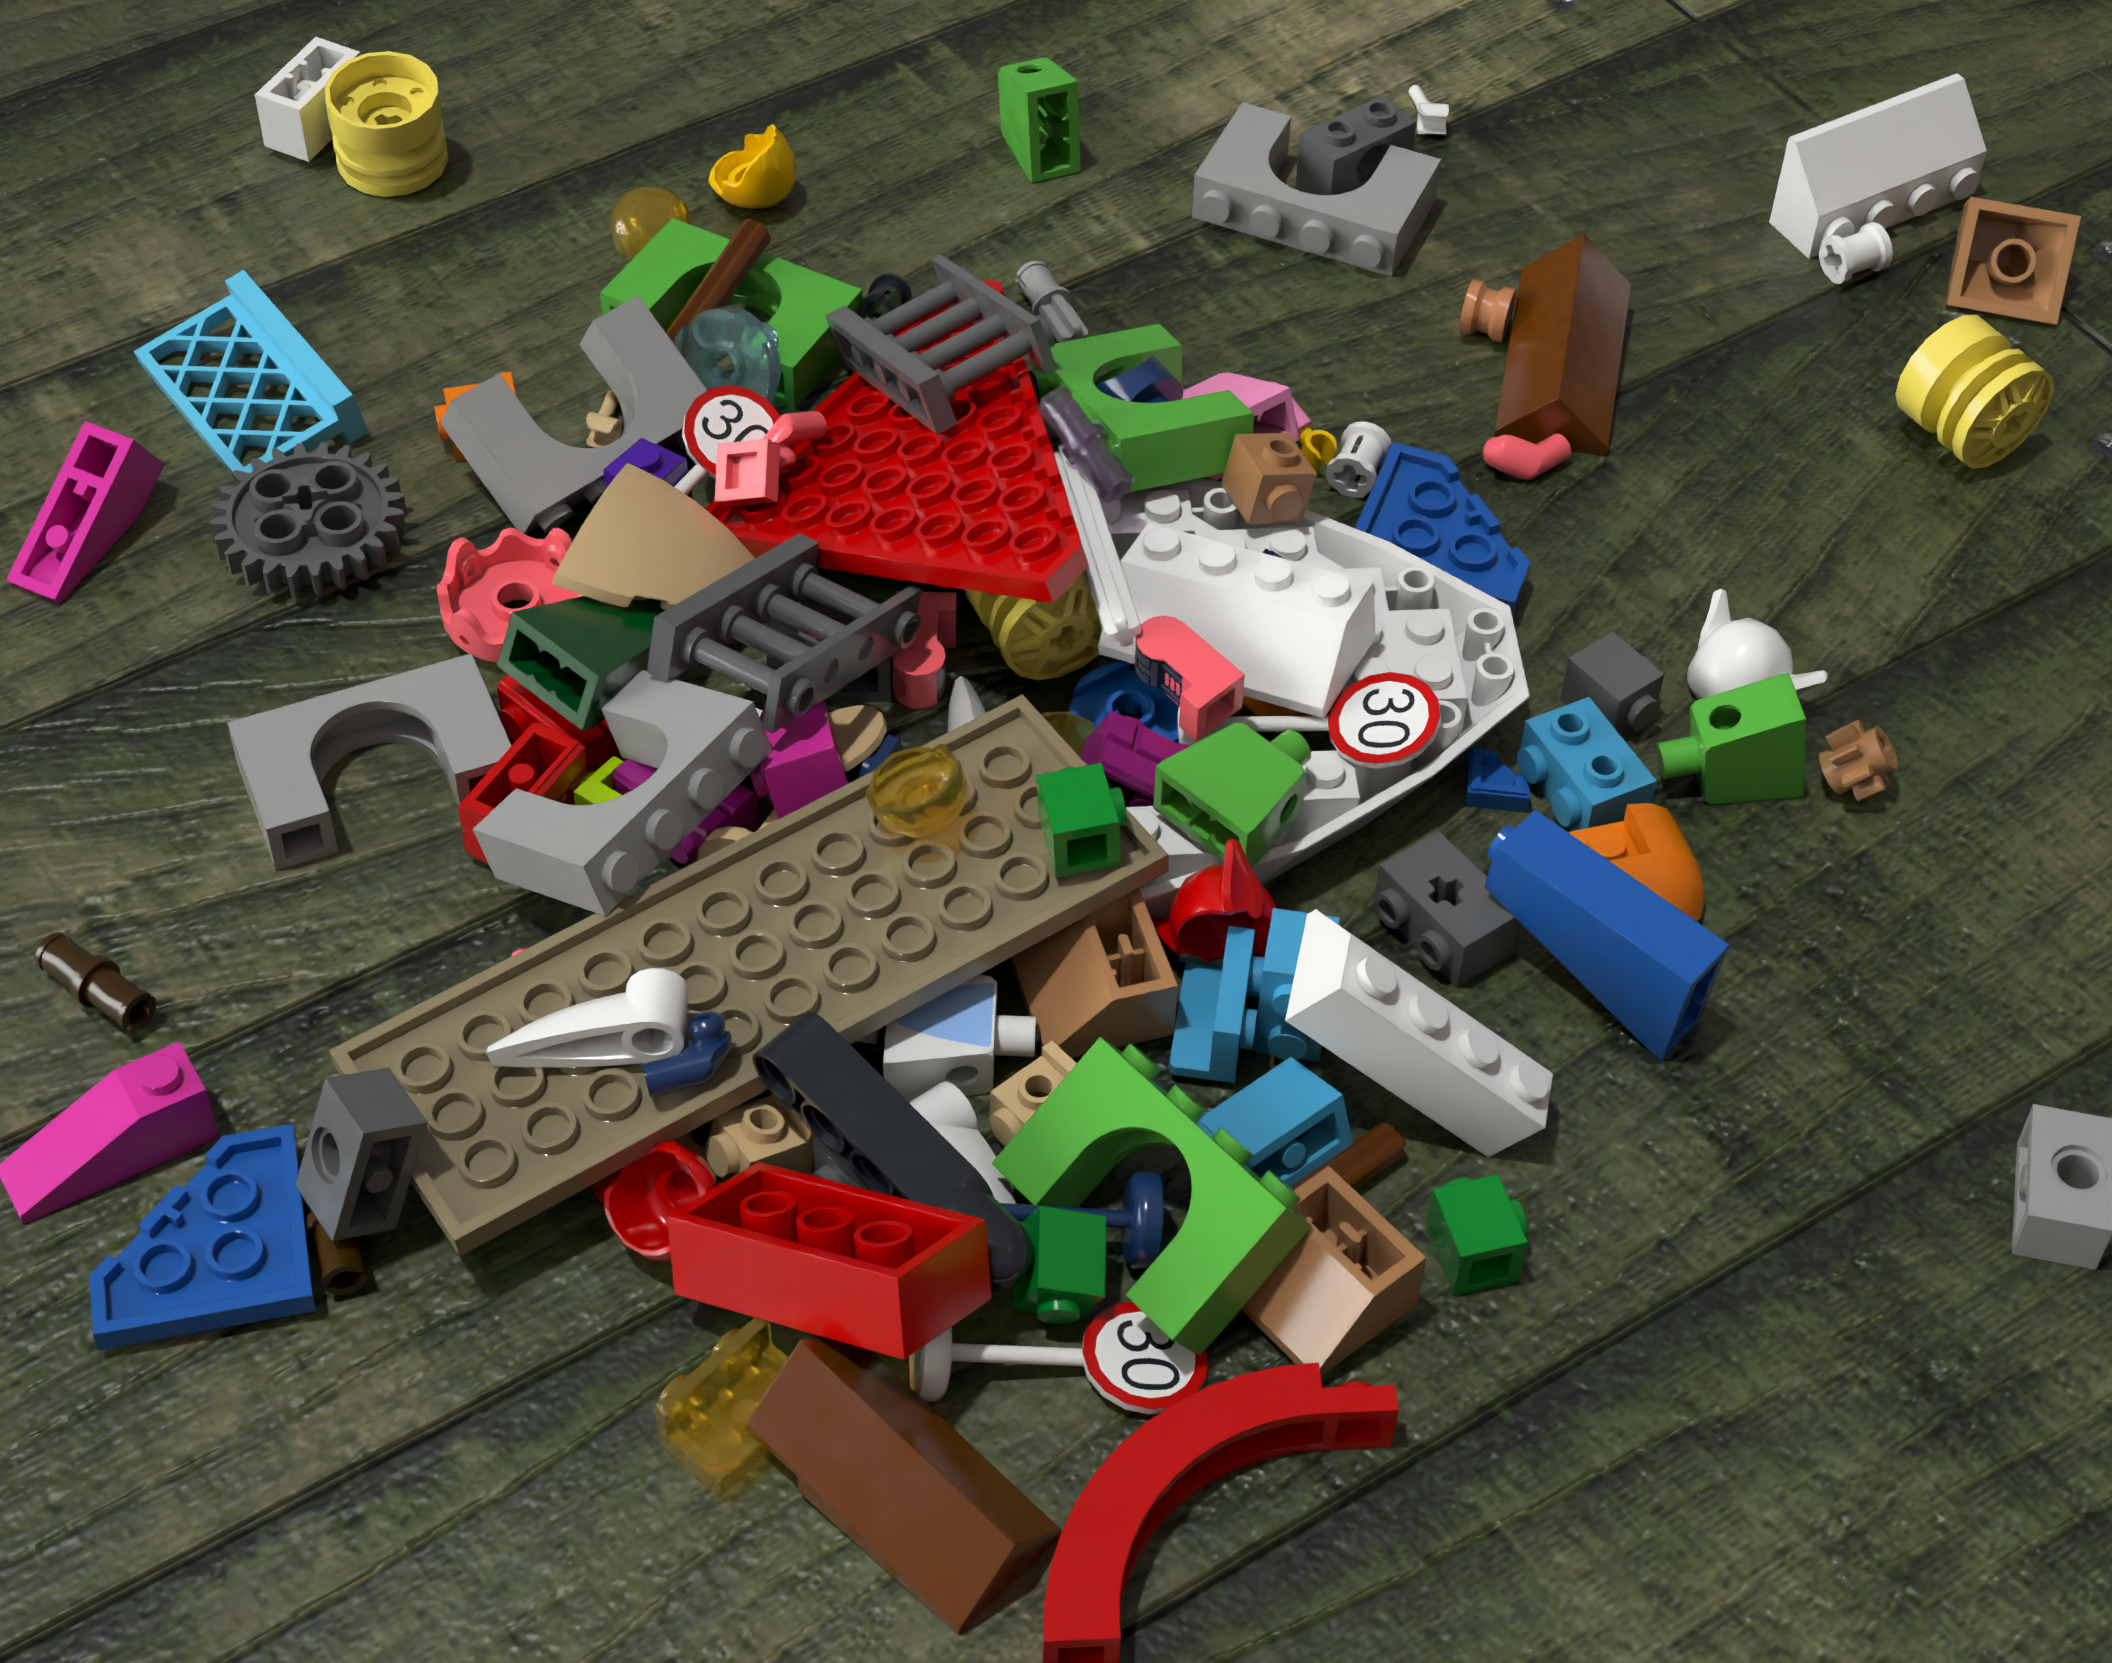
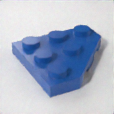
(1434, 517)
(213, 1251)

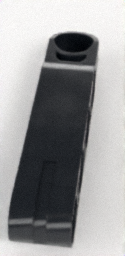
(884, 1136)

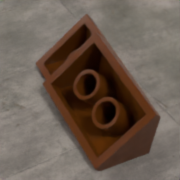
(1565, 349)
(899, 1479)

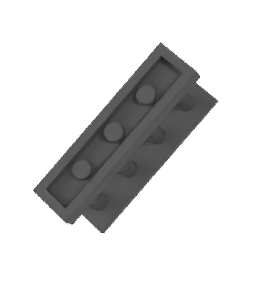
(917, 379)
(770, 590)

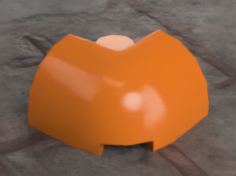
(1652, 852)

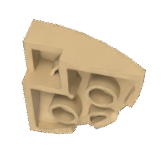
(648, 545)

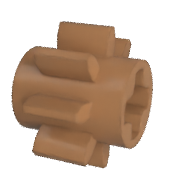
(1858, 760)

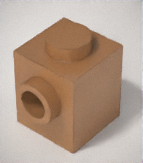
(1268, 478)

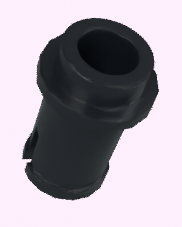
(889, 284)

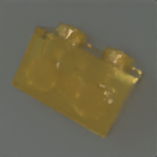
(706, 1412)

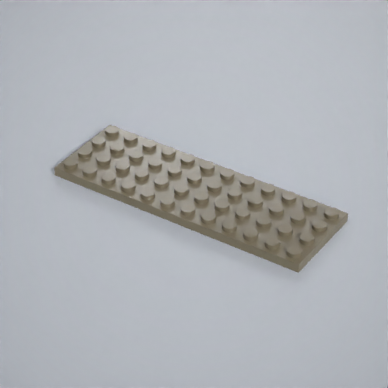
(781, 923)

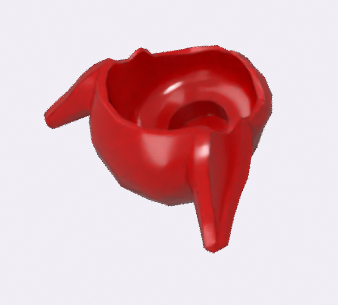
(1213, 902)
(650, 1190)

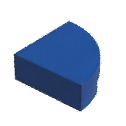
(1494, 784)

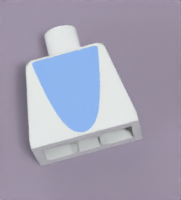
(954, 1041)

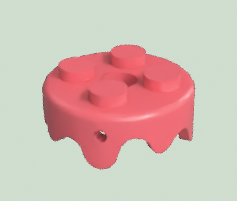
(484, 580)

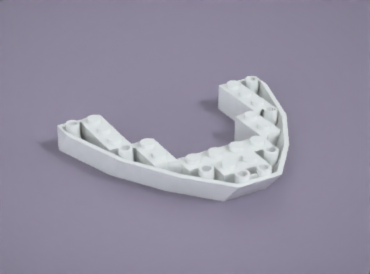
(1423, 628)

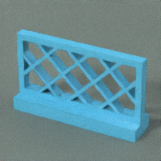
(281, 348)

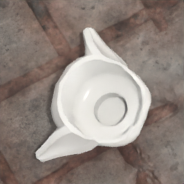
(1741, 654)

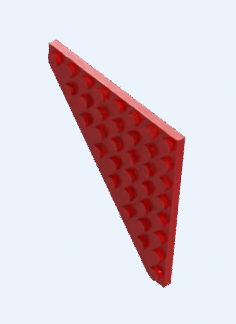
(928, 508)

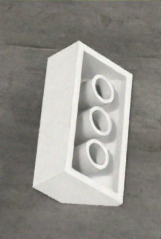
(1879, 165)
(1273, 618)
(1414, 1040)

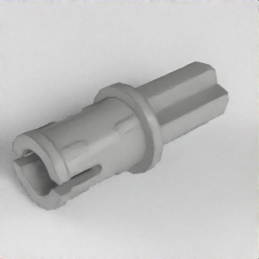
(1050, 301)

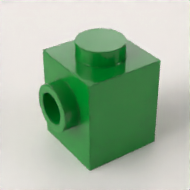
(1080, 819)
(1477, 1233)
(1065, 1266)

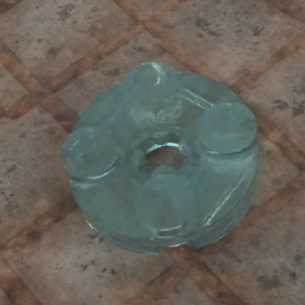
(744, 338)

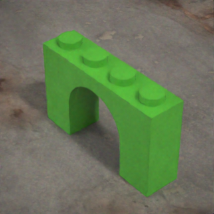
(794, 296)
(1152, 440)
(1235, 1220)

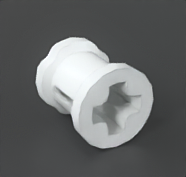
(1855, 253)
(1358, 459)

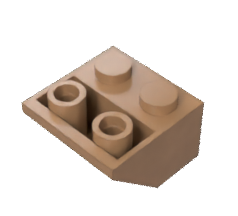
(1100, 980)
(1340, 1280)

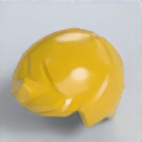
(758, 174)

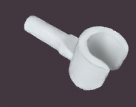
(1431, 116)

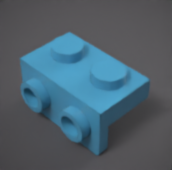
(1213, 1011)

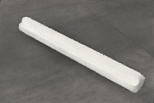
(1105, 571)

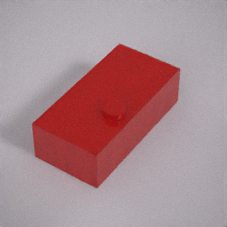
(830, 1259)

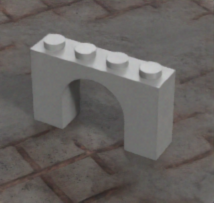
(1360, 227)
(542, 478)
(294, 746)
(603, 850)

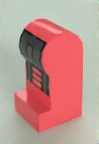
(921, 667)
(1189, 672)

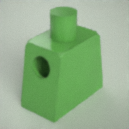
(1038, 101)
(1742, 744)
(1234, 789)

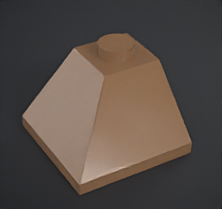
(2012, 260)

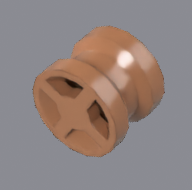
(1487, 310)

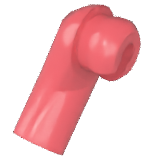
(792, 429)
(1525, 459)

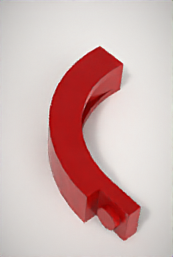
(1171, 1460)

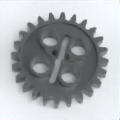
(308, 519)

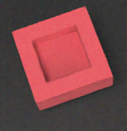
(747, 472)

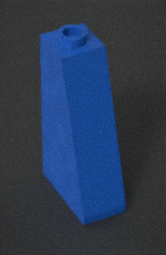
(1608, 930)

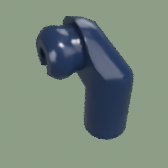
(697, 1061)

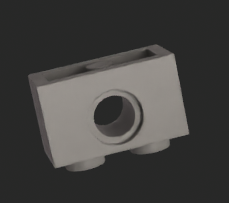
(2063, 1187)

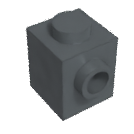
(1617, 681)

